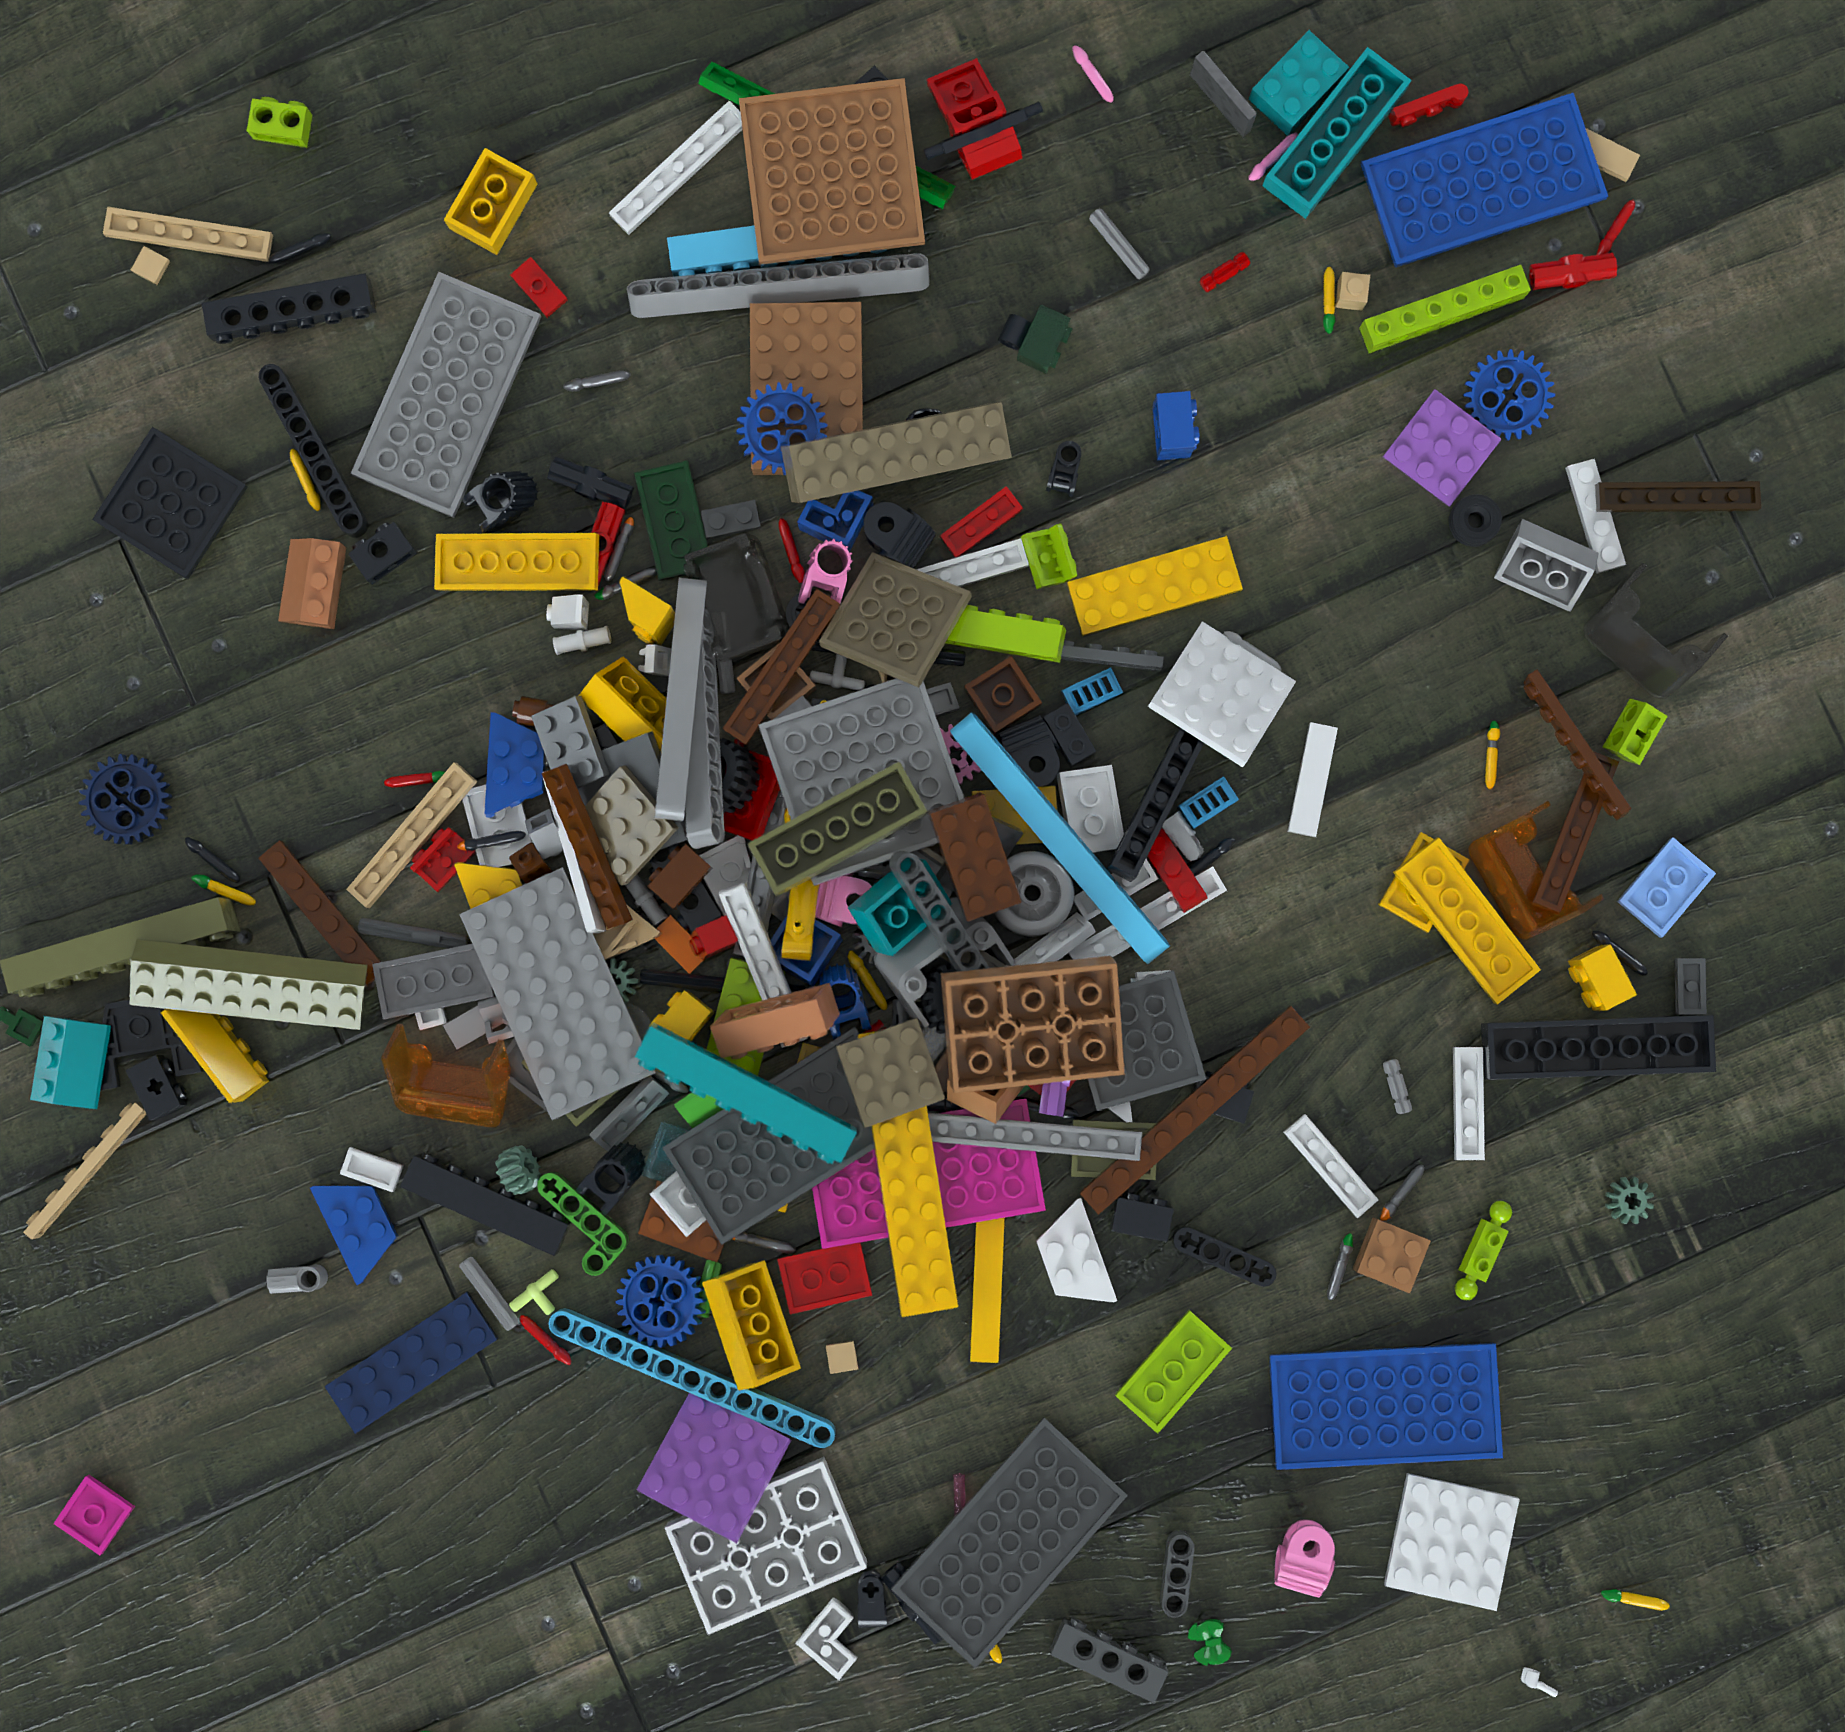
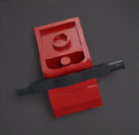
(976, 120)

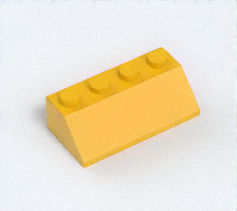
(219, 1052)

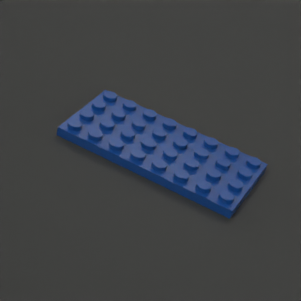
(1484, 180)
(1385, 1406)

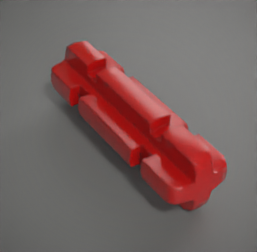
(1224, 272)

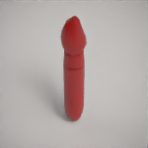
(1606, 243)
(791, 551)
(540, 1335)

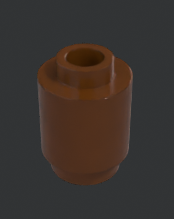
(527, 707)

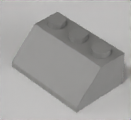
(1546, 565)

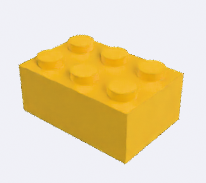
(490, 201)

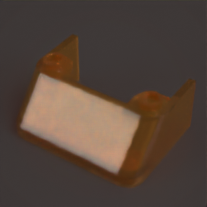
(1515, 876)
(446, 1089)

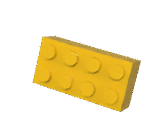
(626, 701)
(751, 1325)

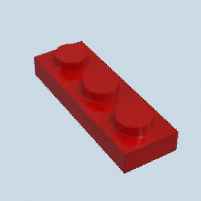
(981, 522)
(1175, 873)

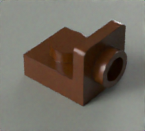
(529, 863)

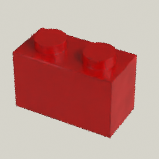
(713, 938)

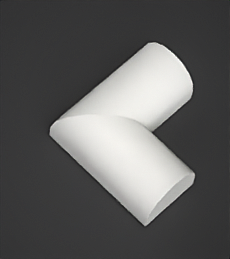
(821, 1639)

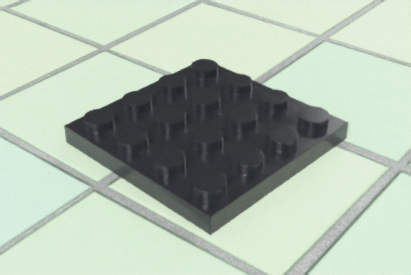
(170, 503)

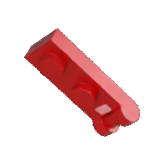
(1429, 105)

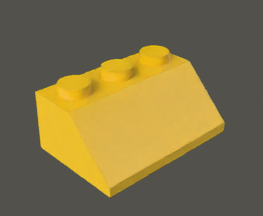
(649, 615)

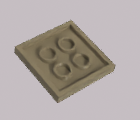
(627, 824)
(890, 1072)

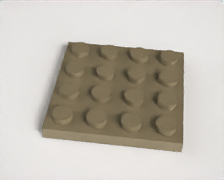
(895, 619)

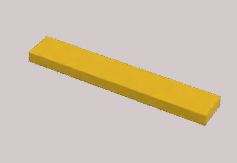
(987, 1291)

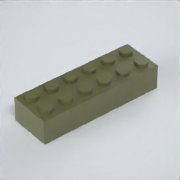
(837, 829)

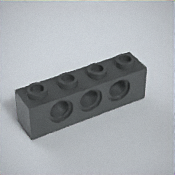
(1144, 1685)

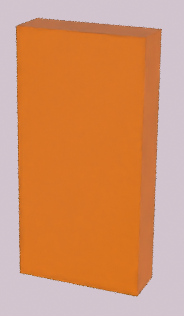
(676, 943)

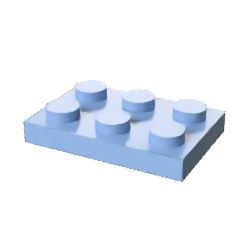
(1666, 887)

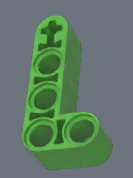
(579, 1218)

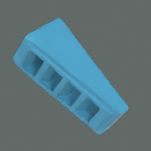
(1070, 699)
(1189, 815)

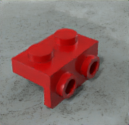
(438, 861)

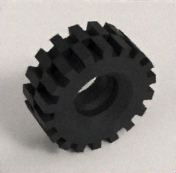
(932, 999)

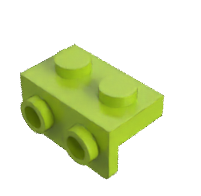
(1049, 556)

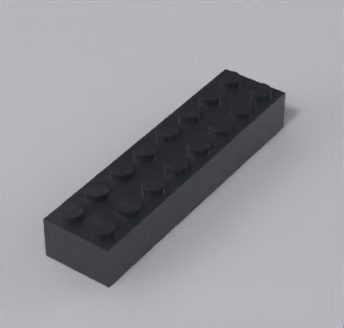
(1598, 1047)

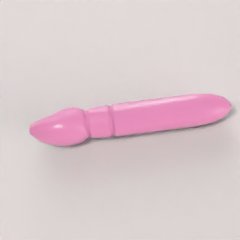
(1082, 58)
(1260, 169)

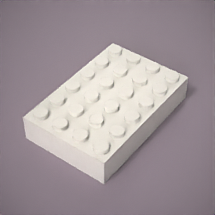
(788, 1548)

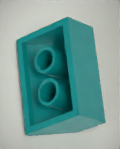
(70, 1062)

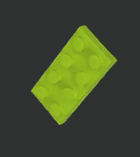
(737, 991)
(1173, 1371)

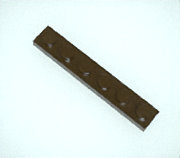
(1677, 496)

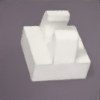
(656, 660)

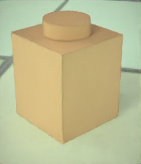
(1352, 291)

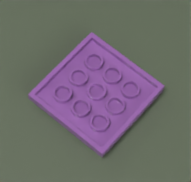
(714, 1466)

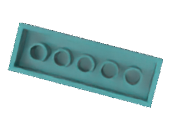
(1336, 132)

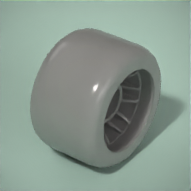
(1055, 898)

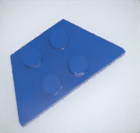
(513, 765)
(357, 1225)

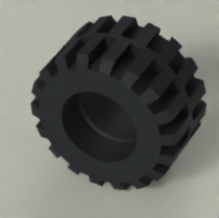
(739, 776)

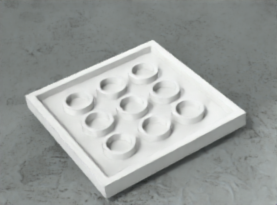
(1222, 694)
(1451, 1541)

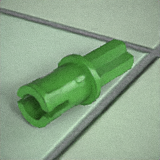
(711, 1270)

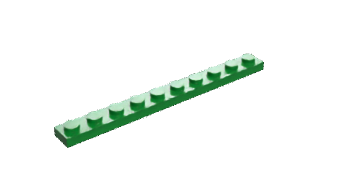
(732, 87)

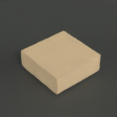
(150, 265)
(842, 1357)

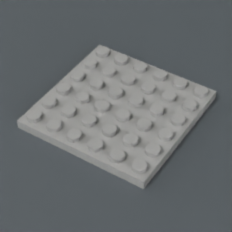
(852, 739)

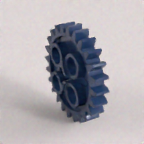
(110, 818)

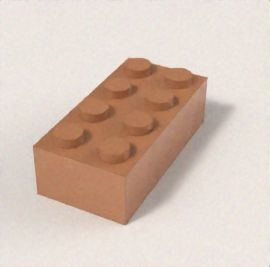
(775, 1021)

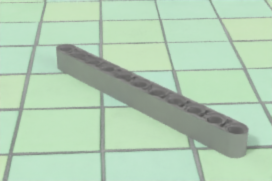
(778, 285)

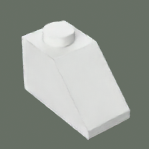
(568, 612)

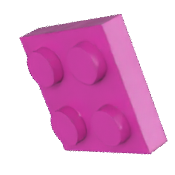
(94, 1514)

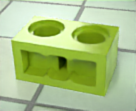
(277, 128)
(1634, 731)

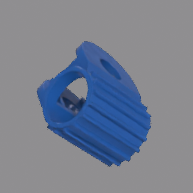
(845, 975)

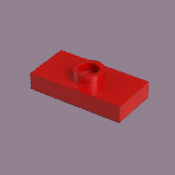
(538, 287)

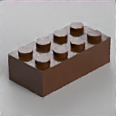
(974, 856)

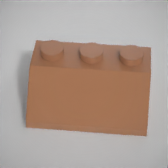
(312, 582)

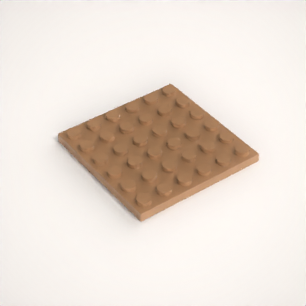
(831, 171)

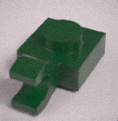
(22, 1025)

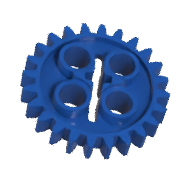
(1487, 382)
(778, 402)
(684, 1308)

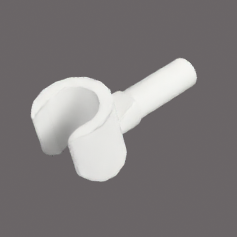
(1530, 1678)

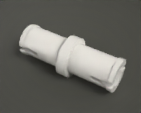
(582, 640)

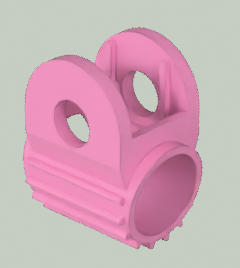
(818, 578)
(833, 899)
(1305, 1570)

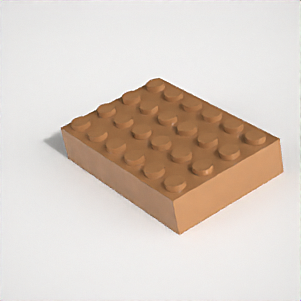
(812, 349)
(1032, 1024)

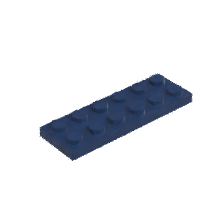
(411, 1362)

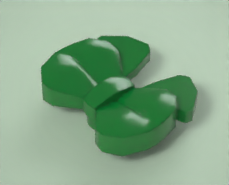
(1215, 1650)

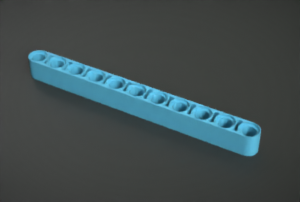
(1059, 838)
(677, 1377)

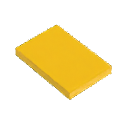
(1398, 898)

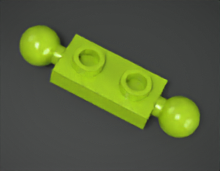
(1483, 1250)

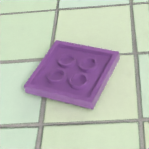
(1442, 447)

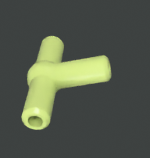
(534, 1291)

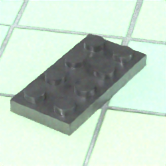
(431, 981)

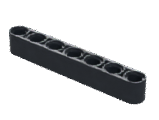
(306, 439)

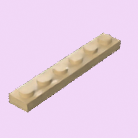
(188, 234)
(411, 835)
(78, 1178)

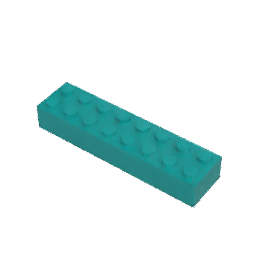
(746, 1093)

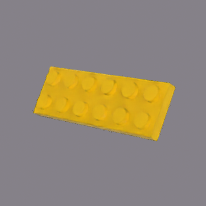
(516, 561)
(1154, 586)
(1467, 920)

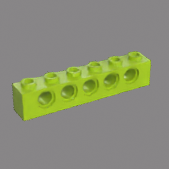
(1444, 308)

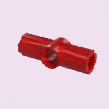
(1573, 271)
(607, 526)

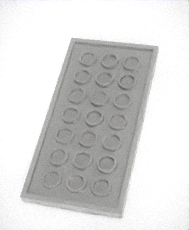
(446, 394)
(556, 993)

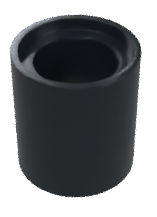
(1014, 332)

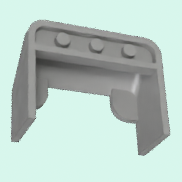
(903, 968)

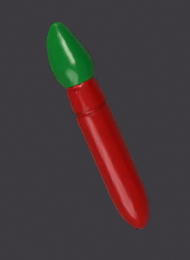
(413, 779)

